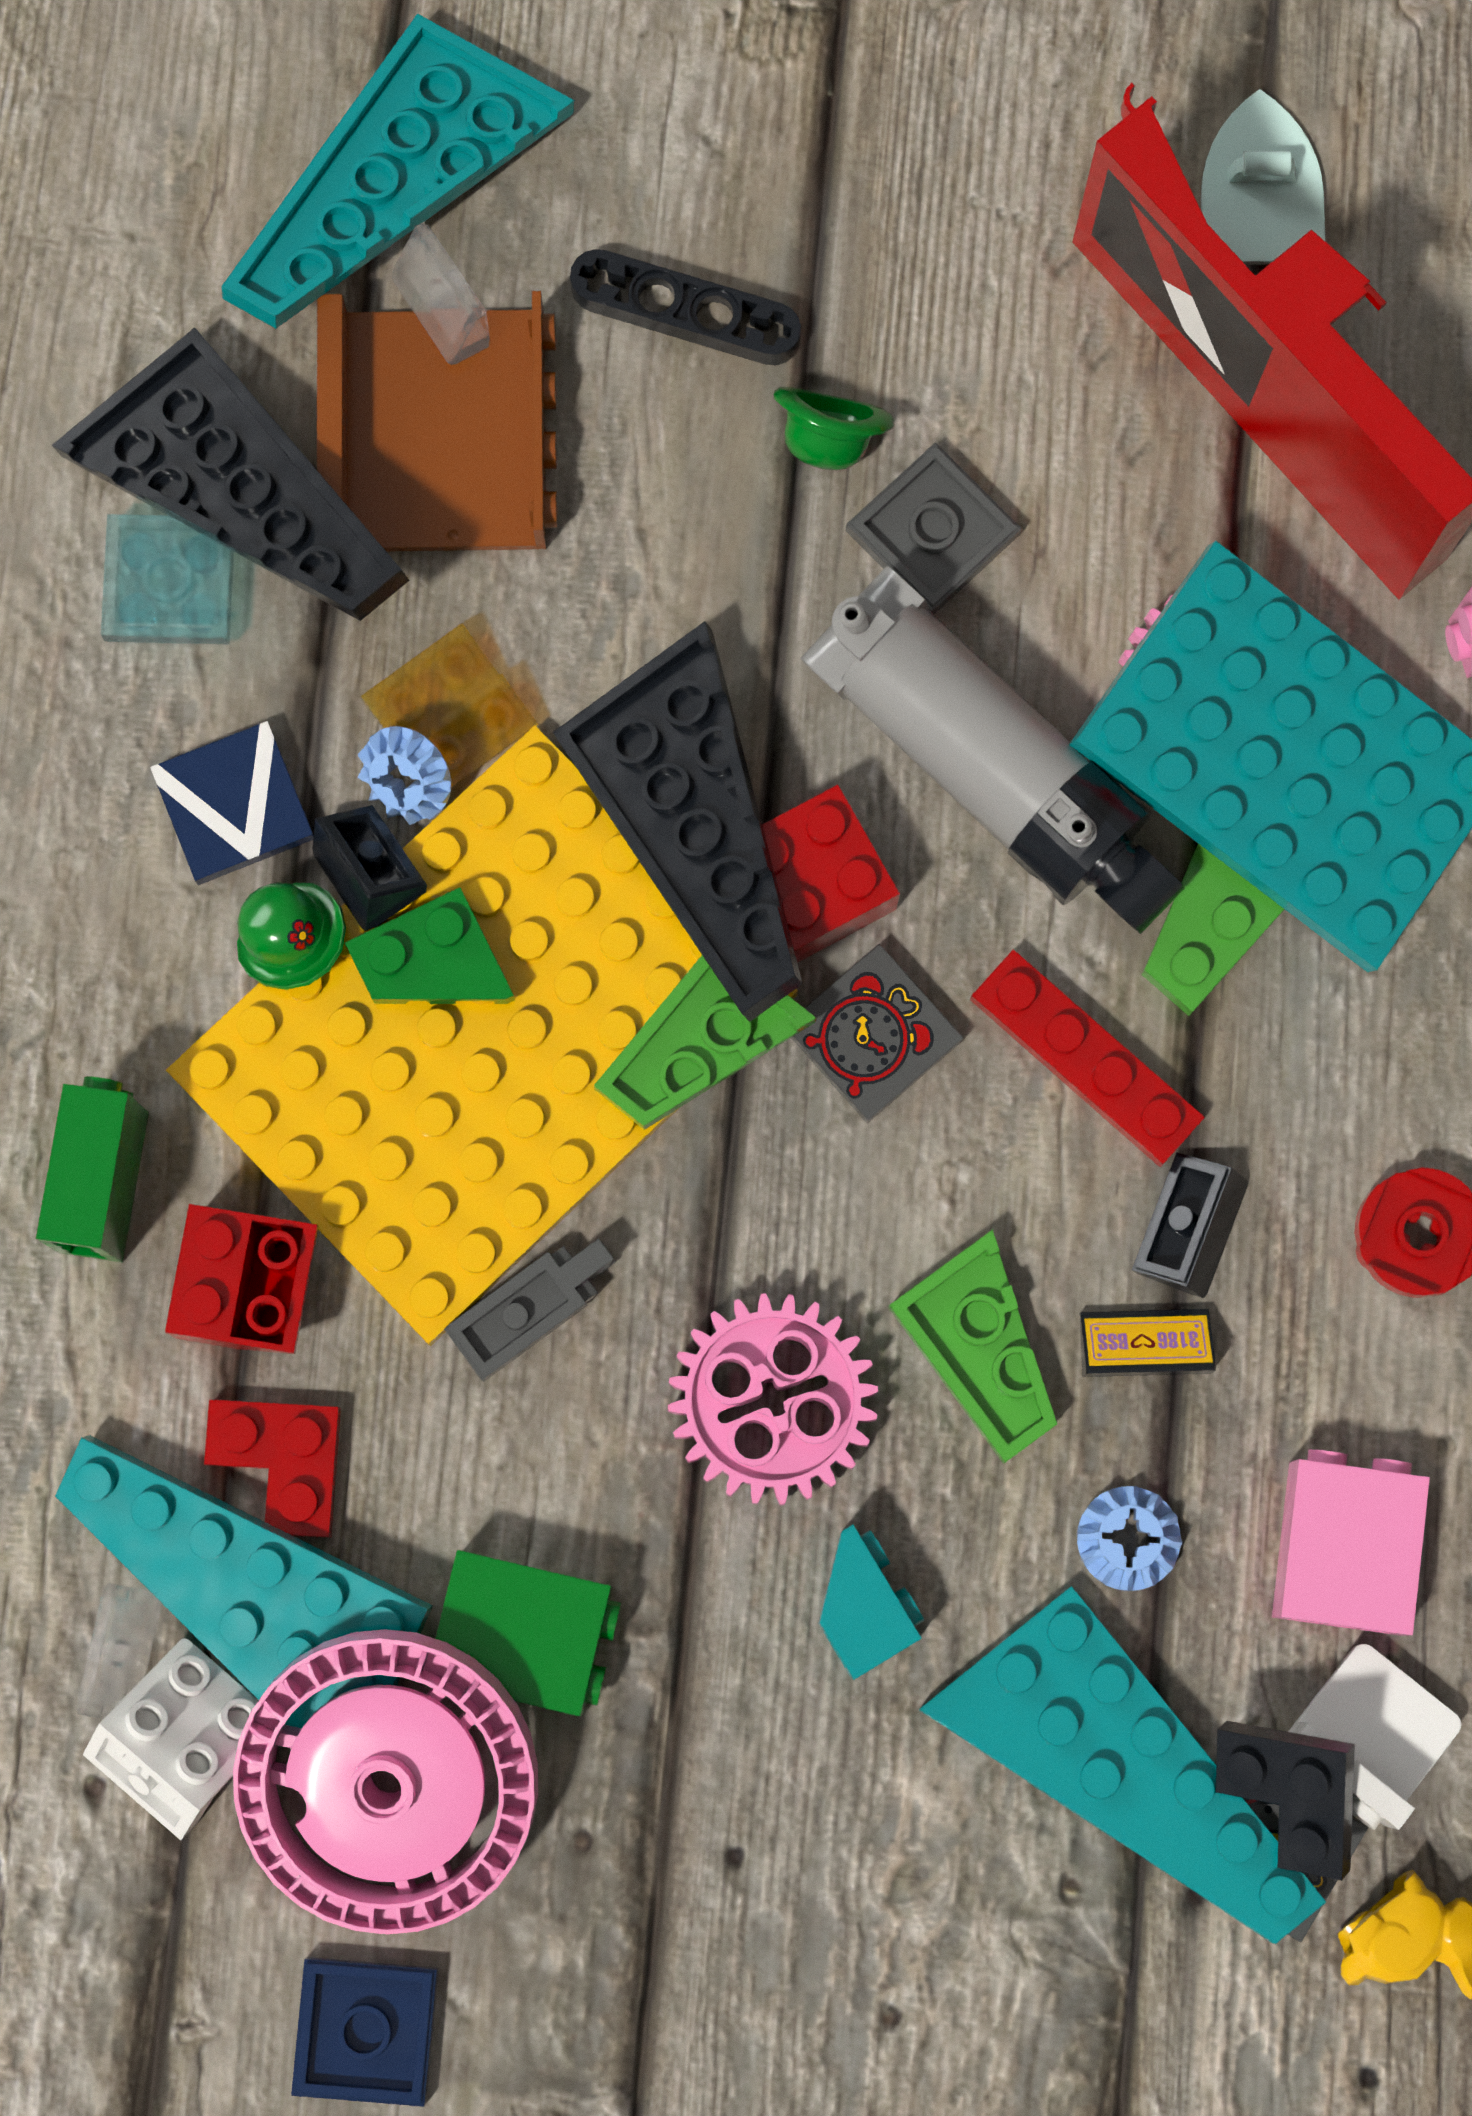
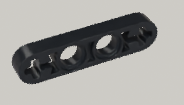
(689, 297)

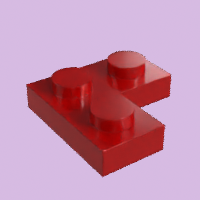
(294, 1445)

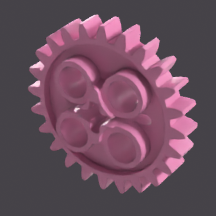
(793, 1455)

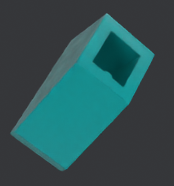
(860, 1609)

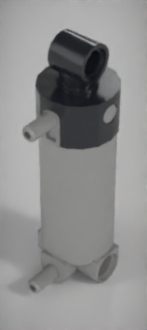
(990, 750)

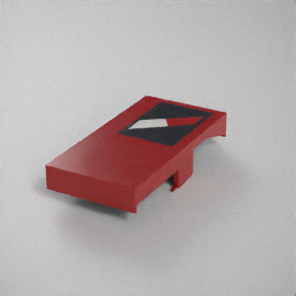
(1273, 355)

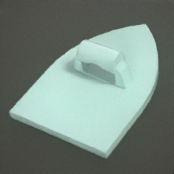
(1262, 182)

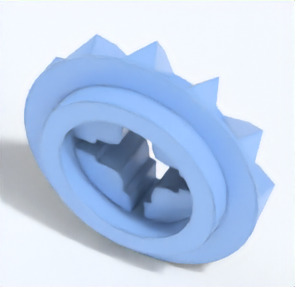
(414, 758)
(1107, 1559)

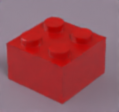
(827, 872)

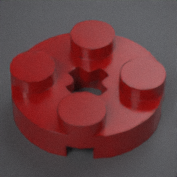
(1386, 1248)

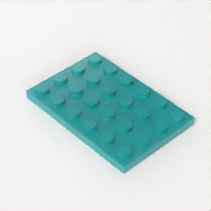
(1287, 756)

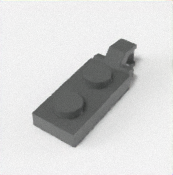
(528, 1307)

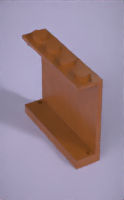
(432, 446)

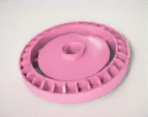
(377, 1831)

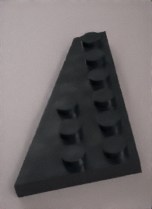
(219, 463)

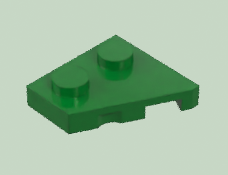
(430, 957)

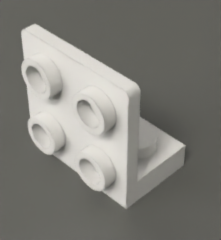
(174, 1737)

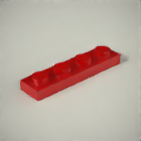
(1086, 1058)

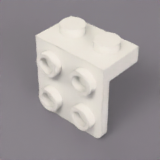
(1394, 1728)

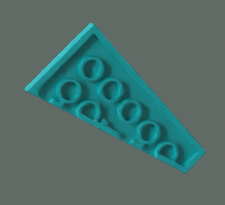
(228, 1576)

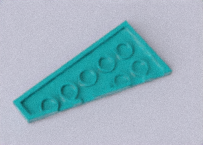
(405, 149)
(1101, 1741)

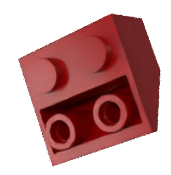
(241, 1280)

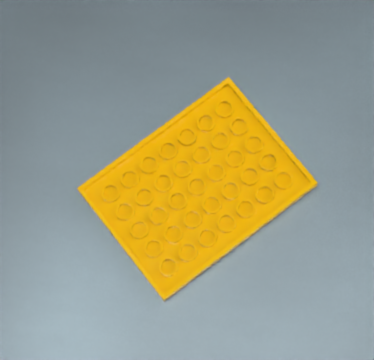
(470, 1127)

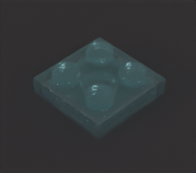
(164, 583)

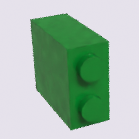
(93, 1170)
(530, 1629)

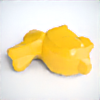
(1407, 1935)

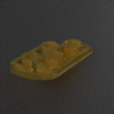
(453, 701)

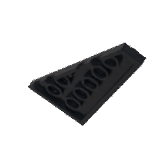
(680, 792)

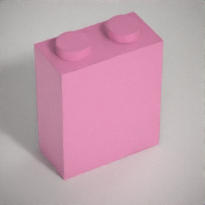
(1351, 1544)

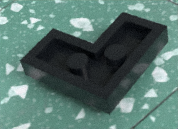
(1308, 1781)

